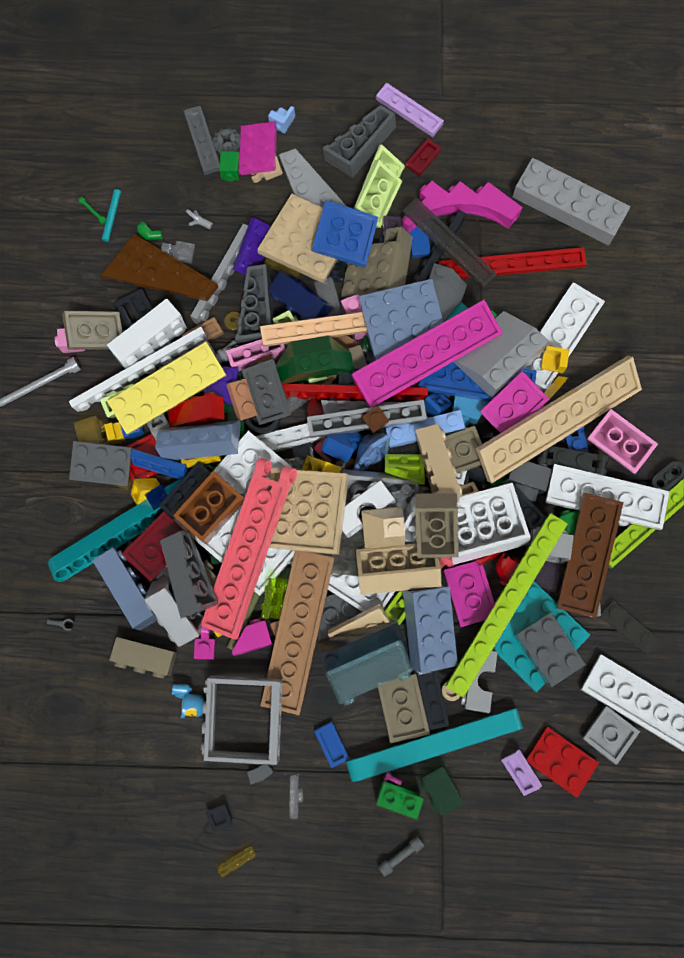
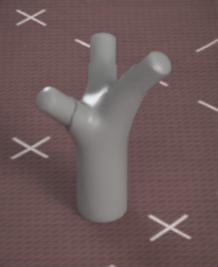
(199, 220)

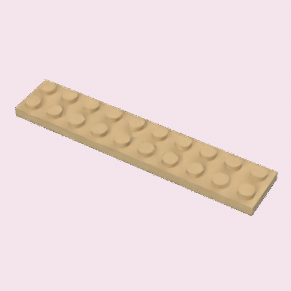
(558, 419)

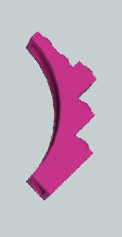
(486, 202)

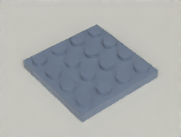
(399, 315)

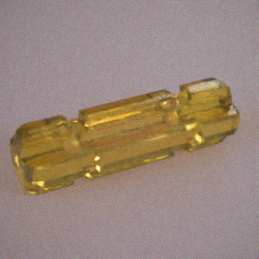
(236, 861)

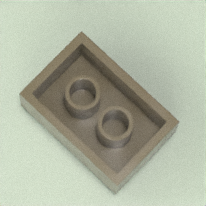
(437, 525)

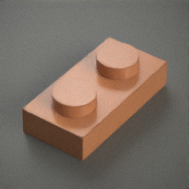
(241, 399)

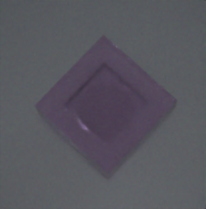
(390, 222)

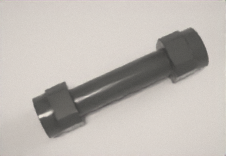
(386, 866)

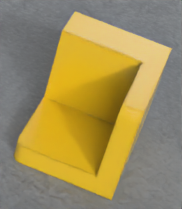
(555, 359)
(141, 487)

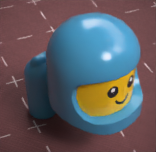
(191, 703)

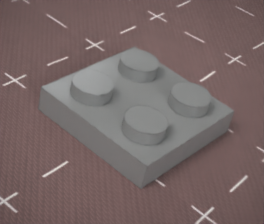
(610, 735)

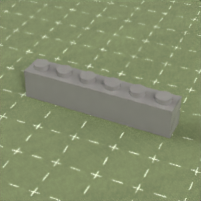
(352, 420)

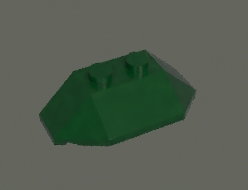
(313, 359)

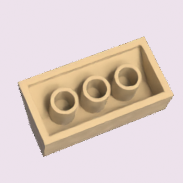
(396, 569)

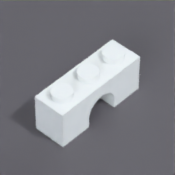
(375, 496)

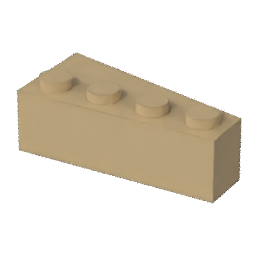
(437, 461)

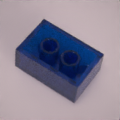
(298, 297)

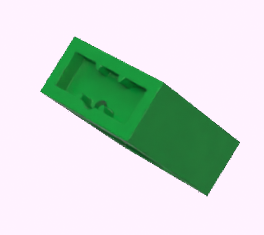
(407, 803)

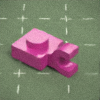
(204, 647)

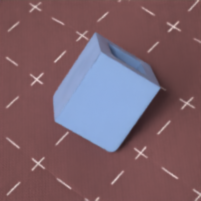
(282, 118)

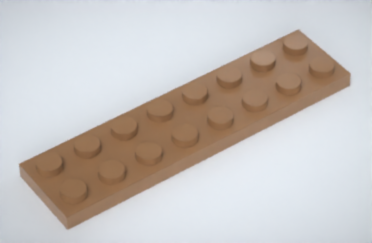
(299, 628)

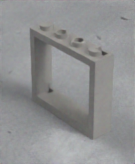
(208, 726)

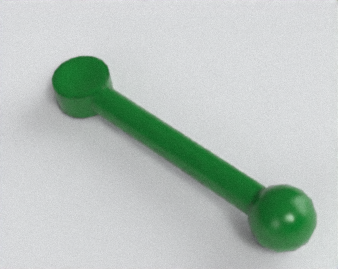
(102, 220)

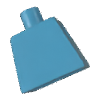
(469, 409)

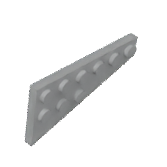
(305, 180)

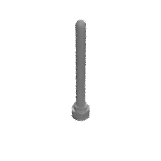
(70, 366)

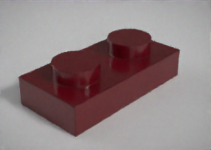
(423, 157)

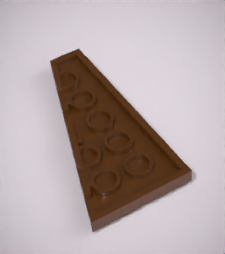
(156, 270)

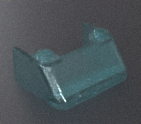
(369, 672)

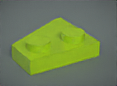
(406, 467)

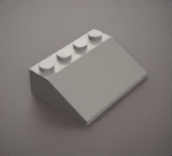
(505, 356)

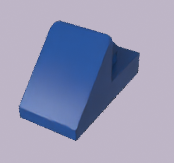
(437, 404)
(341, 445)

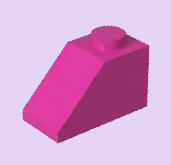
(253, 638)

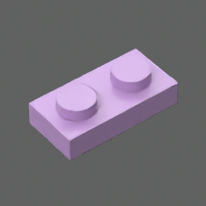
(521, 772)

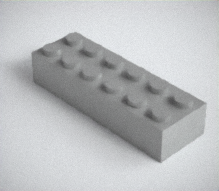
(570, 201)

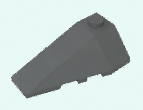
(448, 288)

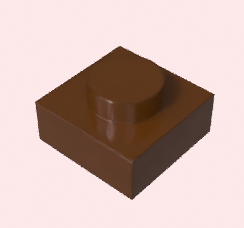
(375, 419)

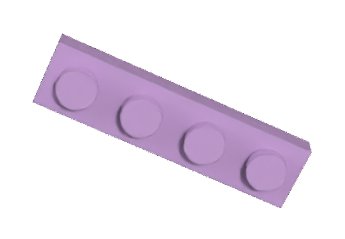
(409, 110)

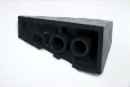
(352, 645)

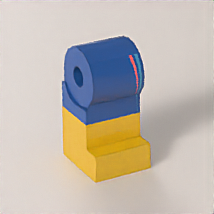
(116, 433)

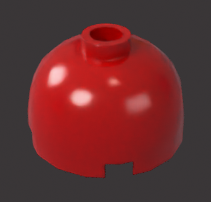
(505, 567)

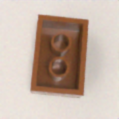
(209, 508)

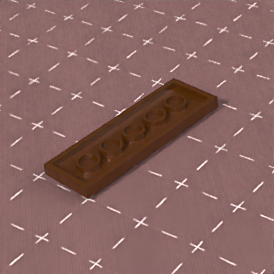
(590, 555)

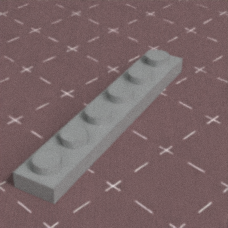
(220, 277)

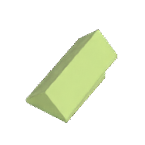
(380, 185)

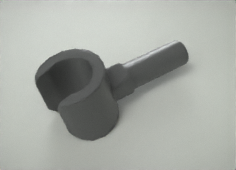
(60, 623)

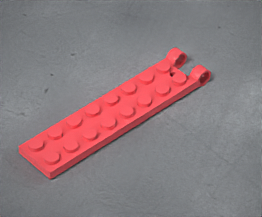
(248, 549)

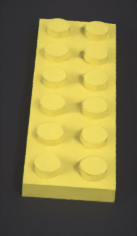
(166, 388)

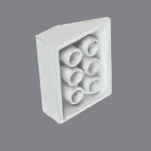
(490, 523)

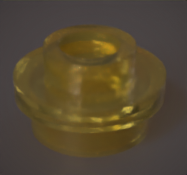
(232, 326)

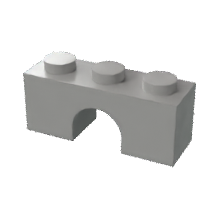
(476, 698)

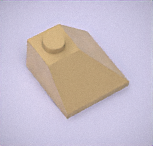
(383, 527)

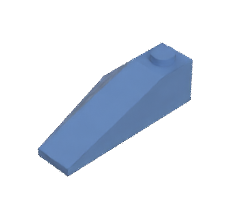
(371, 450)

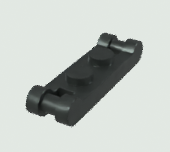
(574, 459)

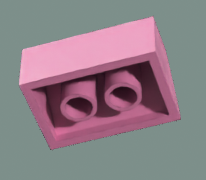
(622, 441)

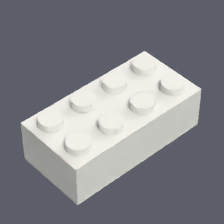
(148, 334)

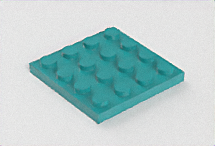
(532, 608)

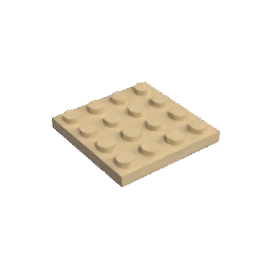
(292, 239)
(312, 512)

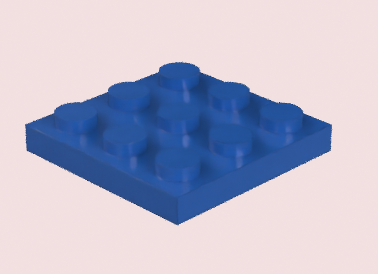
(345, 234)

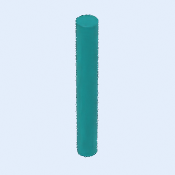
(111, 215)

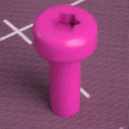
(387, 776)

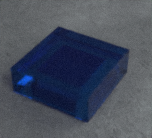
(156, 496)

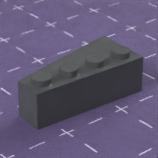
(361, 141)
(255, 306)
(187, 575)

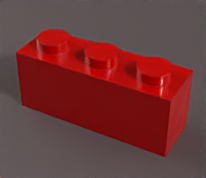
(198, 410)

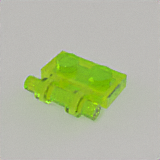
(279, 591)

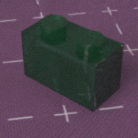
(441, 791)

